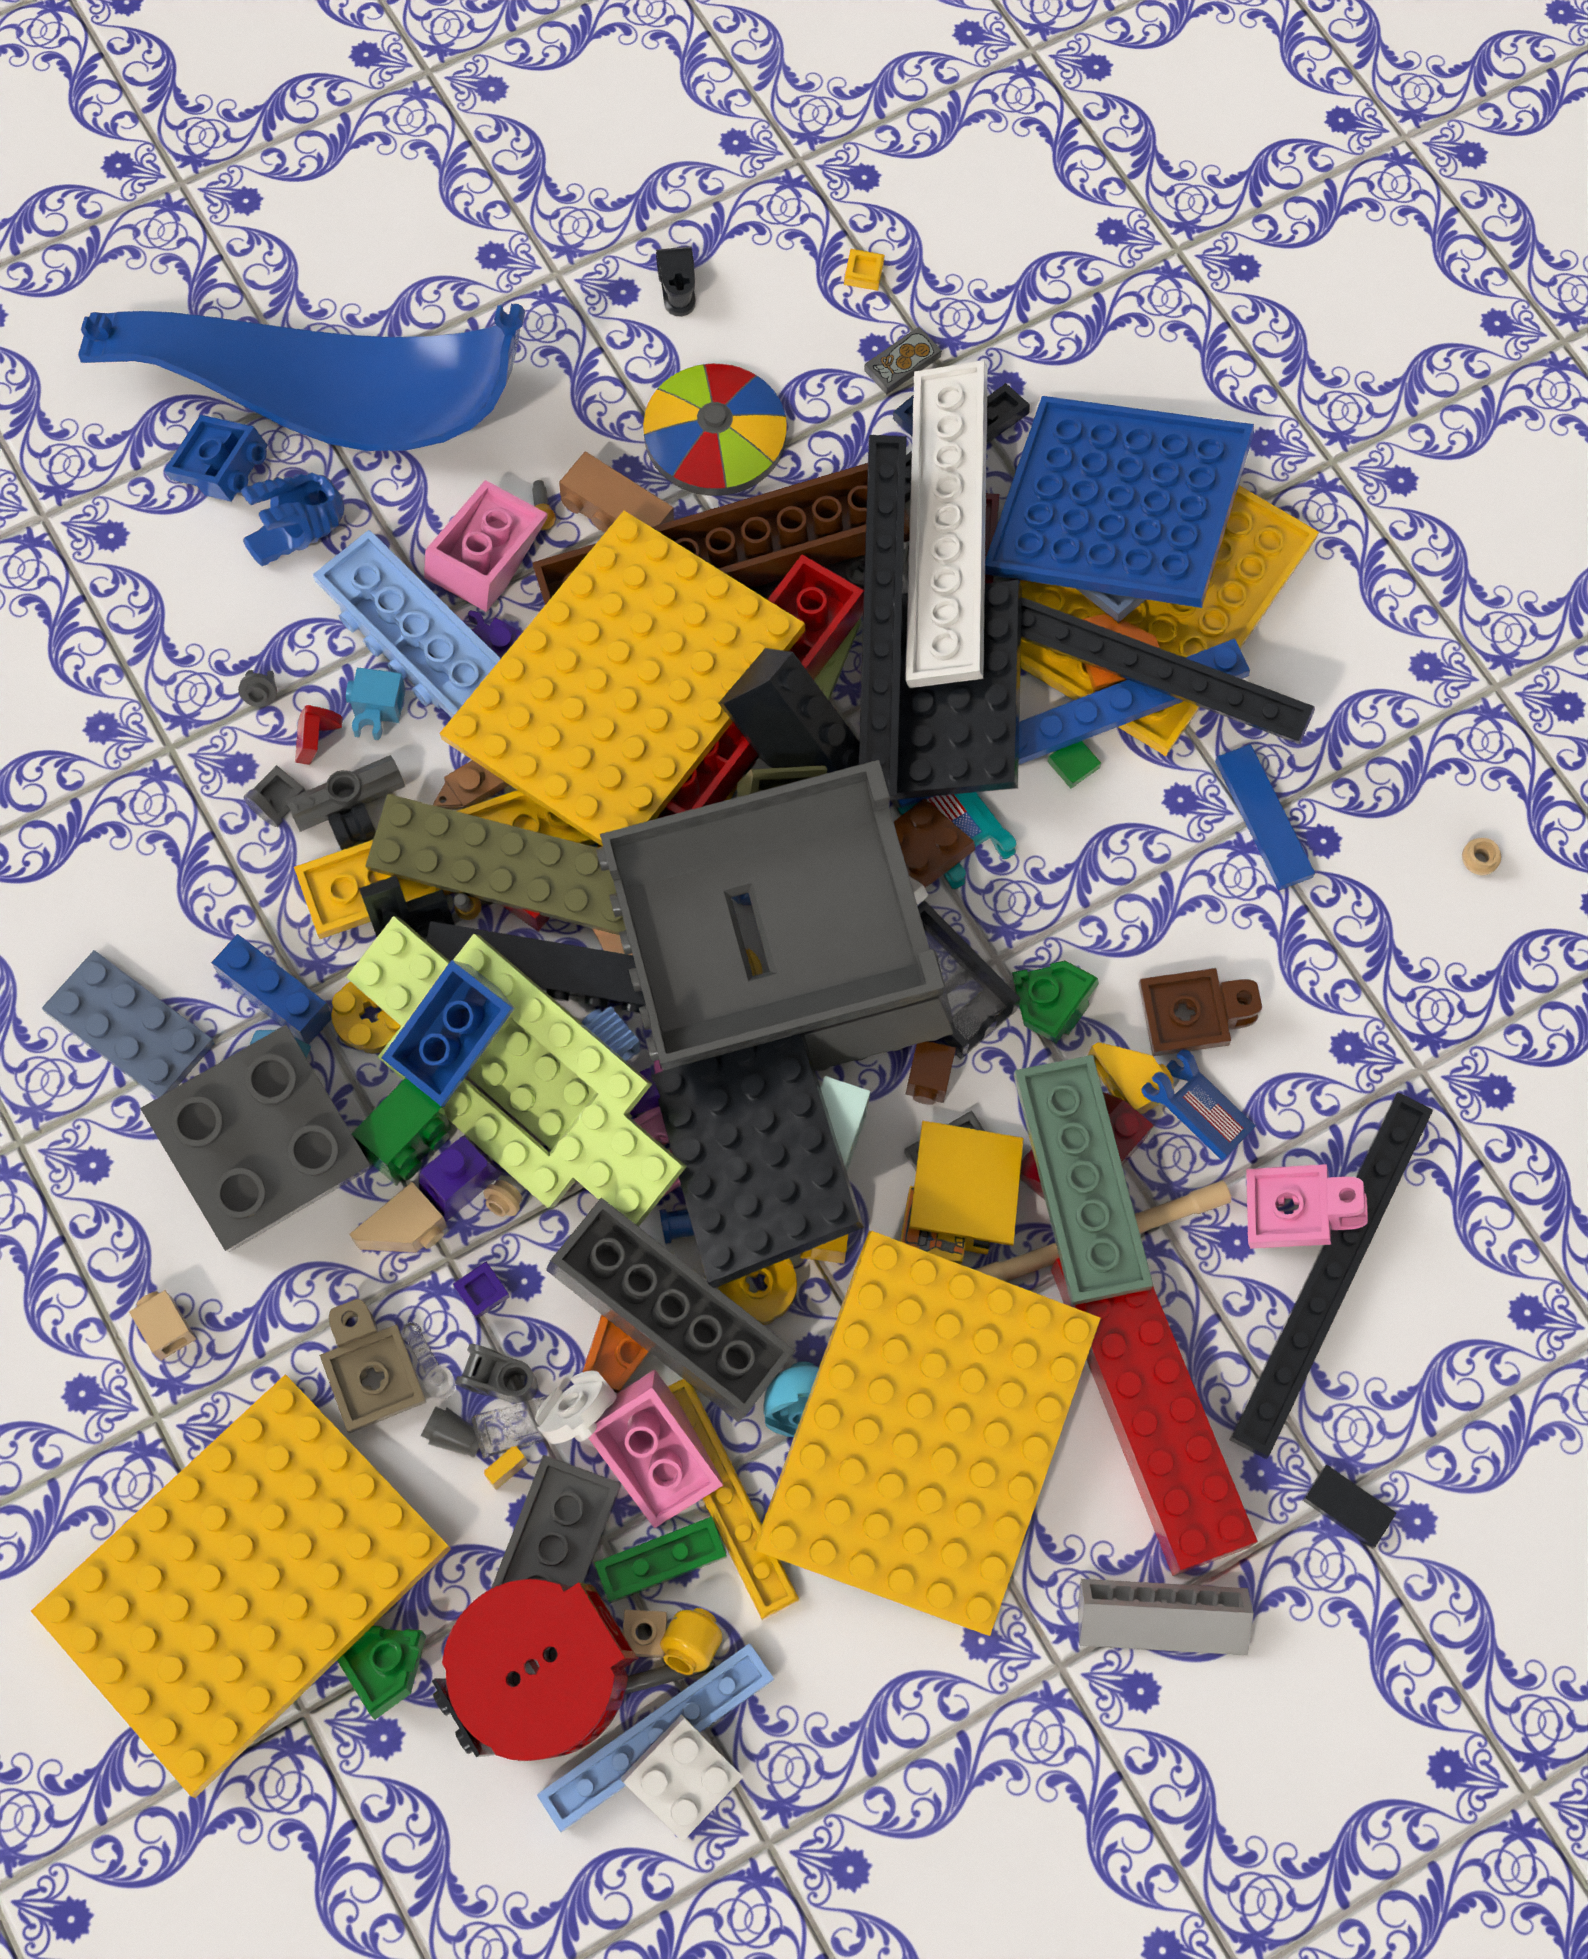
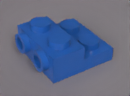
(217, 457)

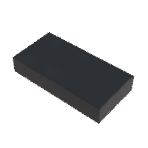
(1349, 1506)

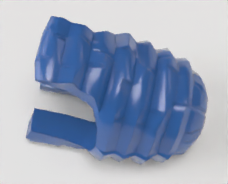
(298, 514)

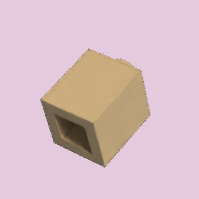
(161, 1324)

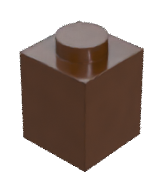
(930, 1072)

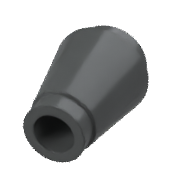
(451, 1432)

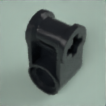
(677, 279)

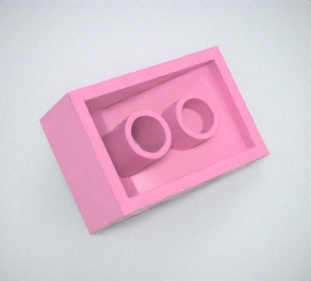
(483, 545)
(654, 1450)

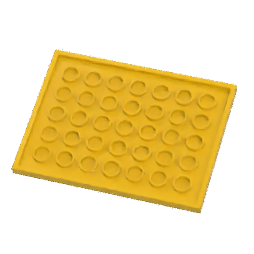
(1251, 569)
(619, 681)
(927, 1433)
(240, 1584)

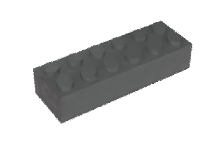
(670, 1310)

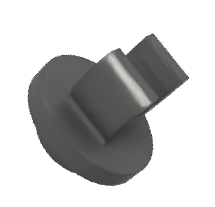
(258, 689)

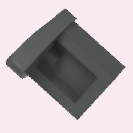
(270, 796)

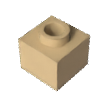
(656, 1620)

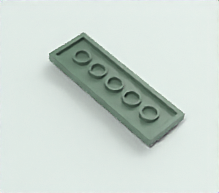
(1082, 1180)

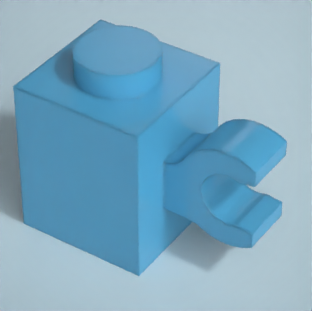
(375, 698)

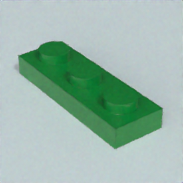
(660, 1560)

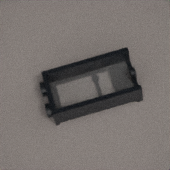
(974, 990)

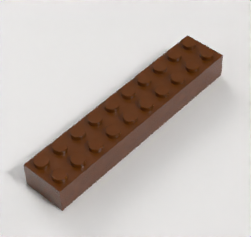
(760, 535)

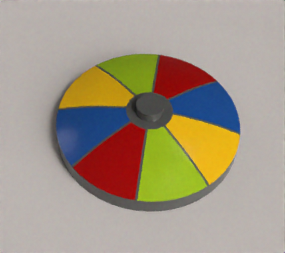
(715, 429)

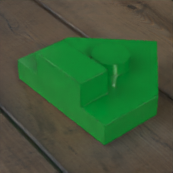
(1053, 998)
(383, 1666)

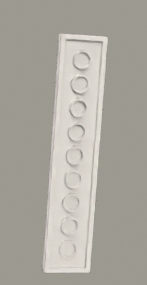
(947, 526)

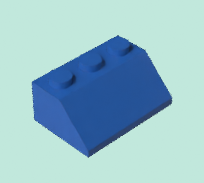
(449, 1031)

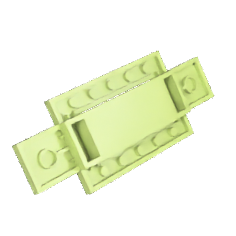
(539, 1070)

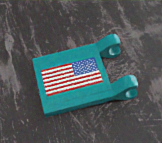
(977, 822)

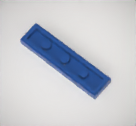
(1265, 817)

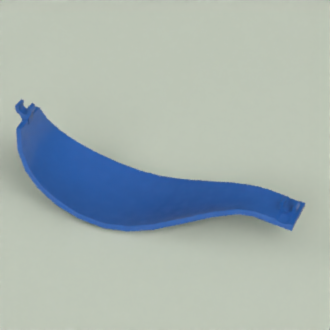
(325, 384)

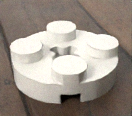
(576, 1409)

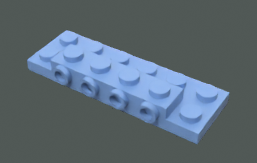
(406, 623)

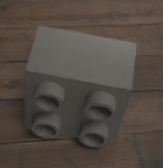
(256, 1138)

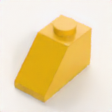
(1126, 1073)

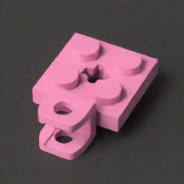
(1322, 1203)

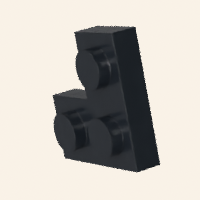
(386, 900)

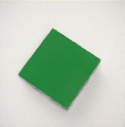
(1074, 763)

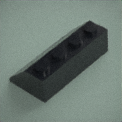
(789, 716)

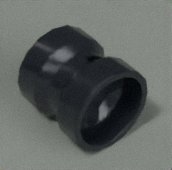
(352, 826)

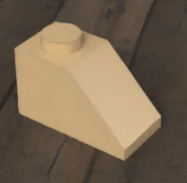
(401, 1224)

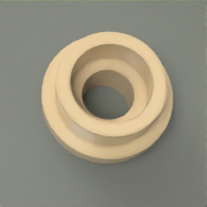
(1485, 847)
(502, 1198)

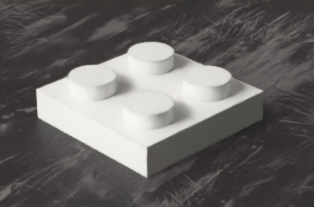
(681, 1777)

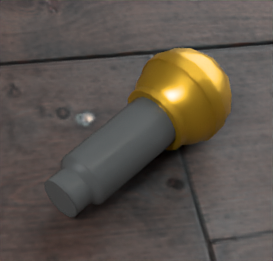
(541, 502)
(466, 906)

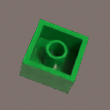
(402, 1132)

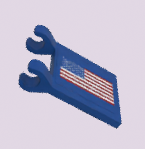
(1200, 1106)

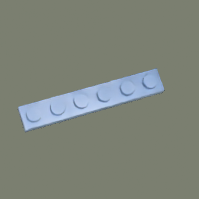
(700, 1704)

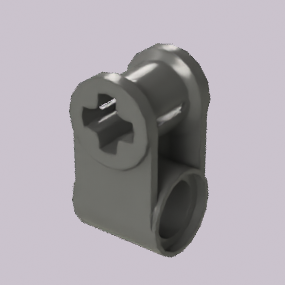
(489, 1374)

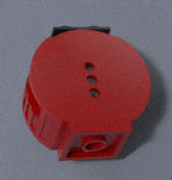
(533, 1670)

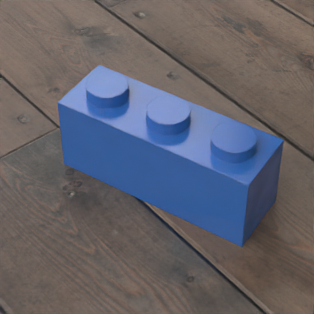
(272, 989)

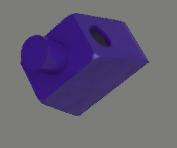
(457, 1176)

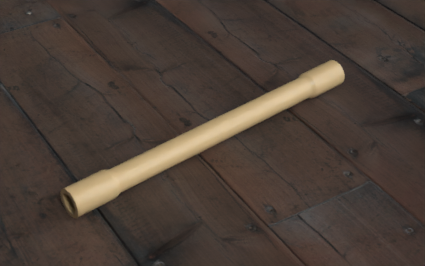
(1193, 1203)

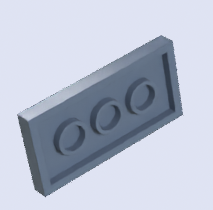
(128, 1025)

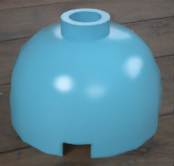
(787, 1397)

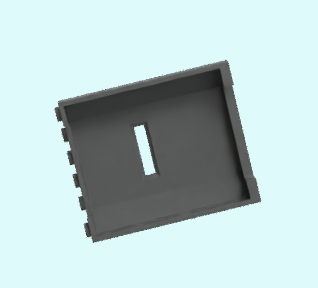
(825, 903)

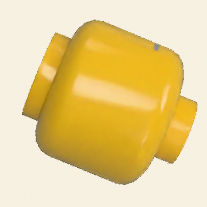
(691, 1641)

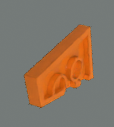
(613, 1354)

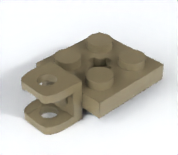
(367, 1348)

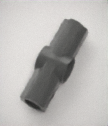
(323, 801)

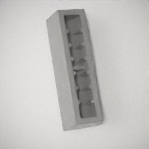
(1164, 1617)

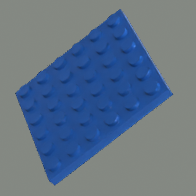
(1120, 501)

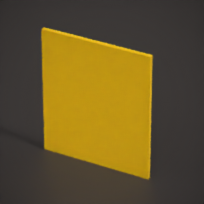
(966, 1183)

